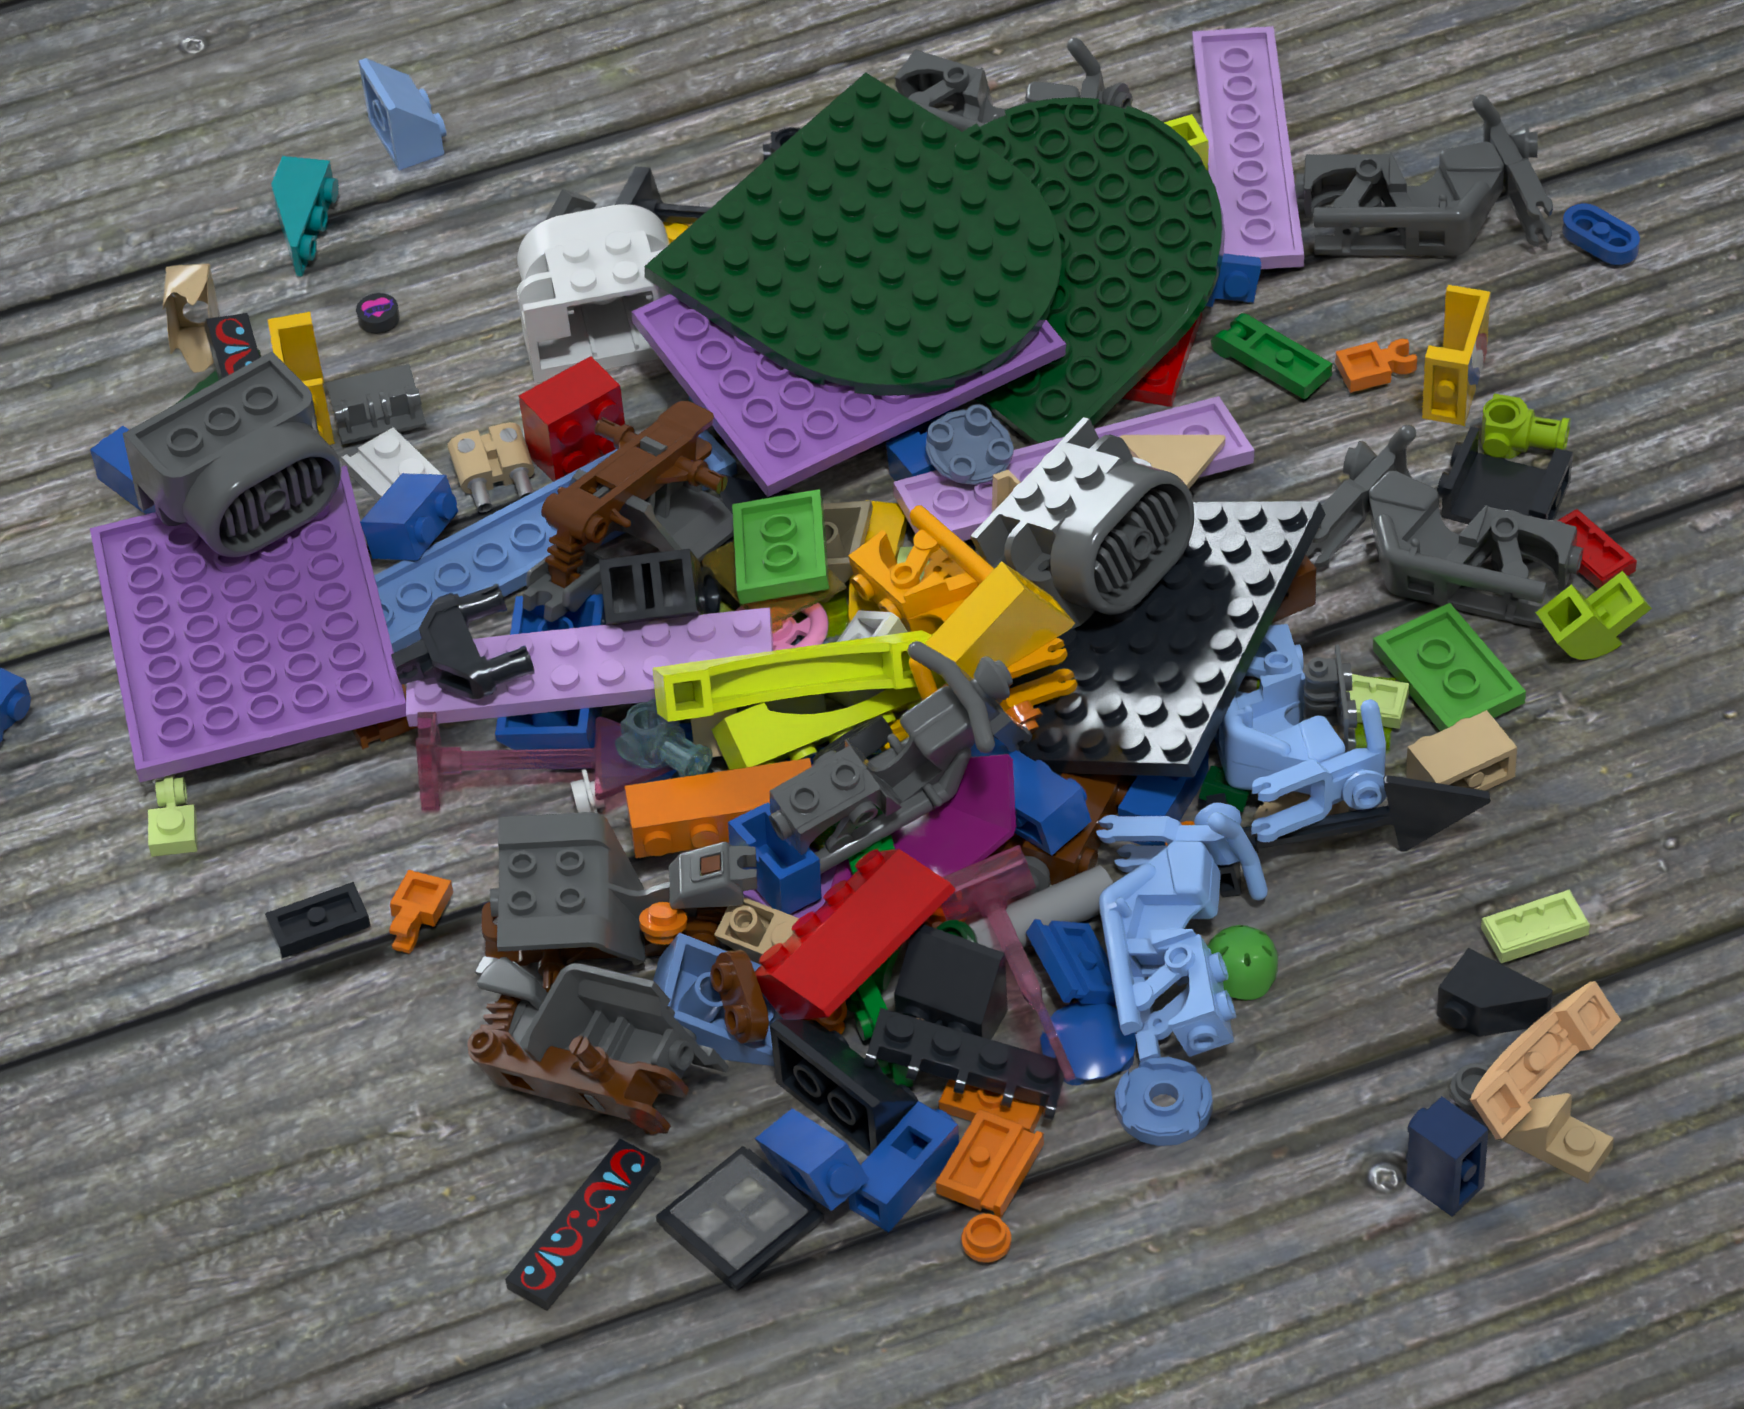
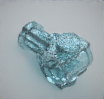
(655, 742)

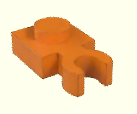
(1371, 366)

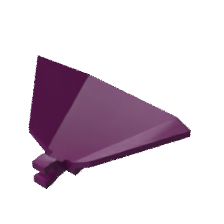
(966, 826)

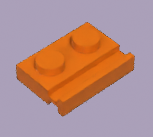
(989, 1163)

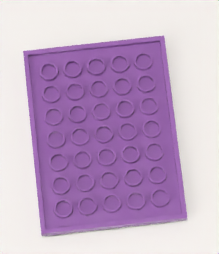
(785, 423)
(248, 647)

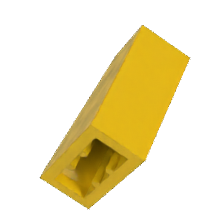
(1000, 620)

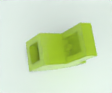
(1591, 624)

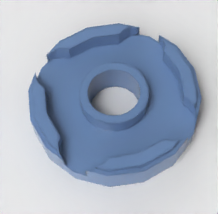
(1163, 1124)

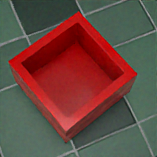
(563, 414)

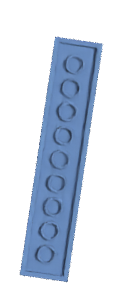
(484, 554)

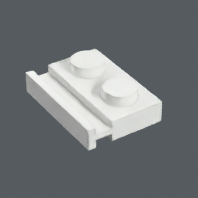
(383, 461)

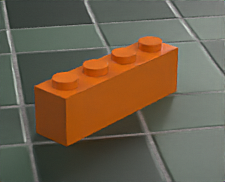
(697, 808)

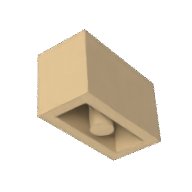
(1466, 755)

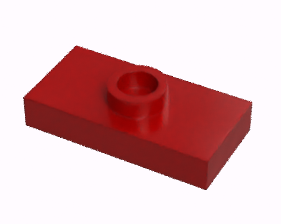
(1601, 554)

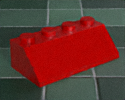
(850, 934)

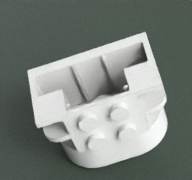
(583, 283)

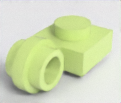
(174, 827)

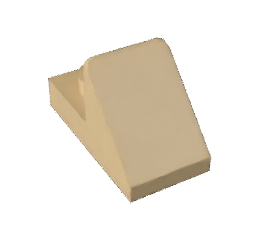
(1560, 1139)

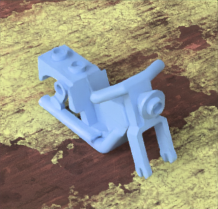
(1275, 752)
(1147, 921)

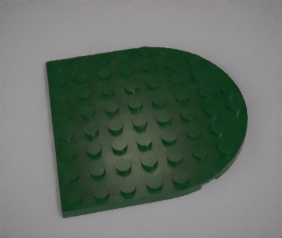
(1135, 250)
(874, 251)

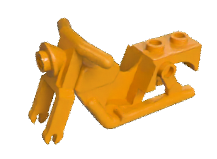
(947, 582)

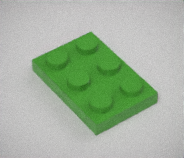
(780, 546)
(1448, 668)

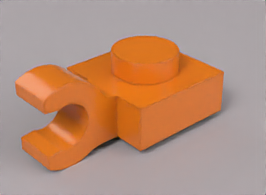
(417, 902)

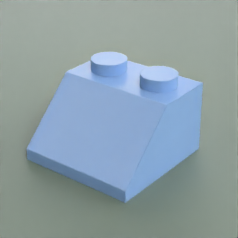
(401, 115)

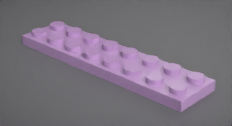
(1249, 143)
(967, 505)
(595, 664)

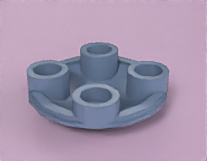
(969, 445)

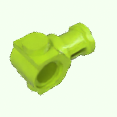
(1513, 428)

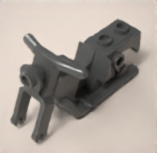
(936, 80)
(1430, 217)
(1427, 559)
(909, 775)

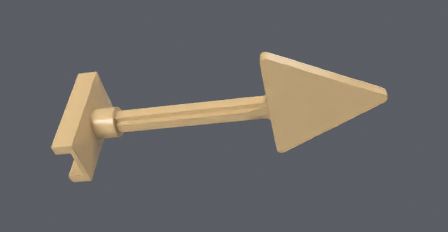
(1179, 454)

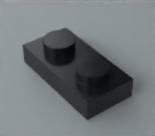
(317, 920)

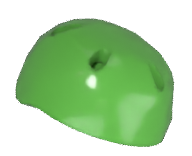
(1243, 947)

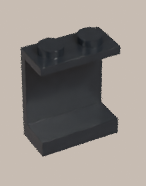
(1501, 483)

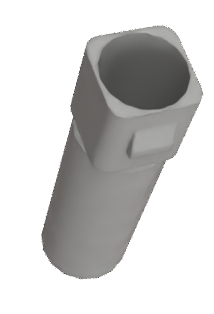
(1066, 901)

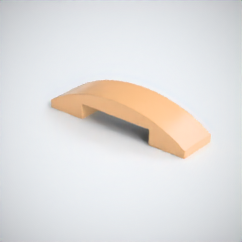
(1539, 1055)

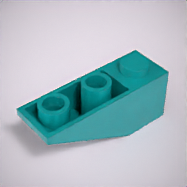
(302, 199)

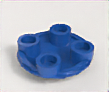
(1091, 1041)

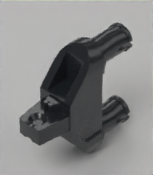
(449, 650)

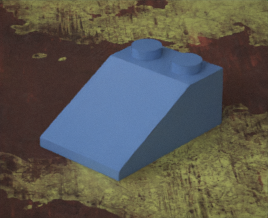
(686, 979)

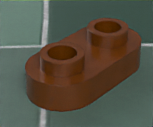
(741, 996)

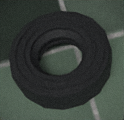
(867, 737)

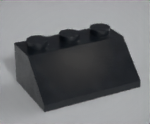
(835, 1085)

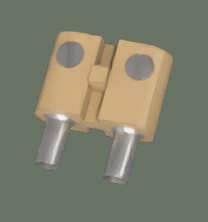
(491, 459)

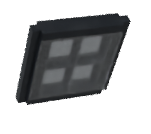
(739, 1218)

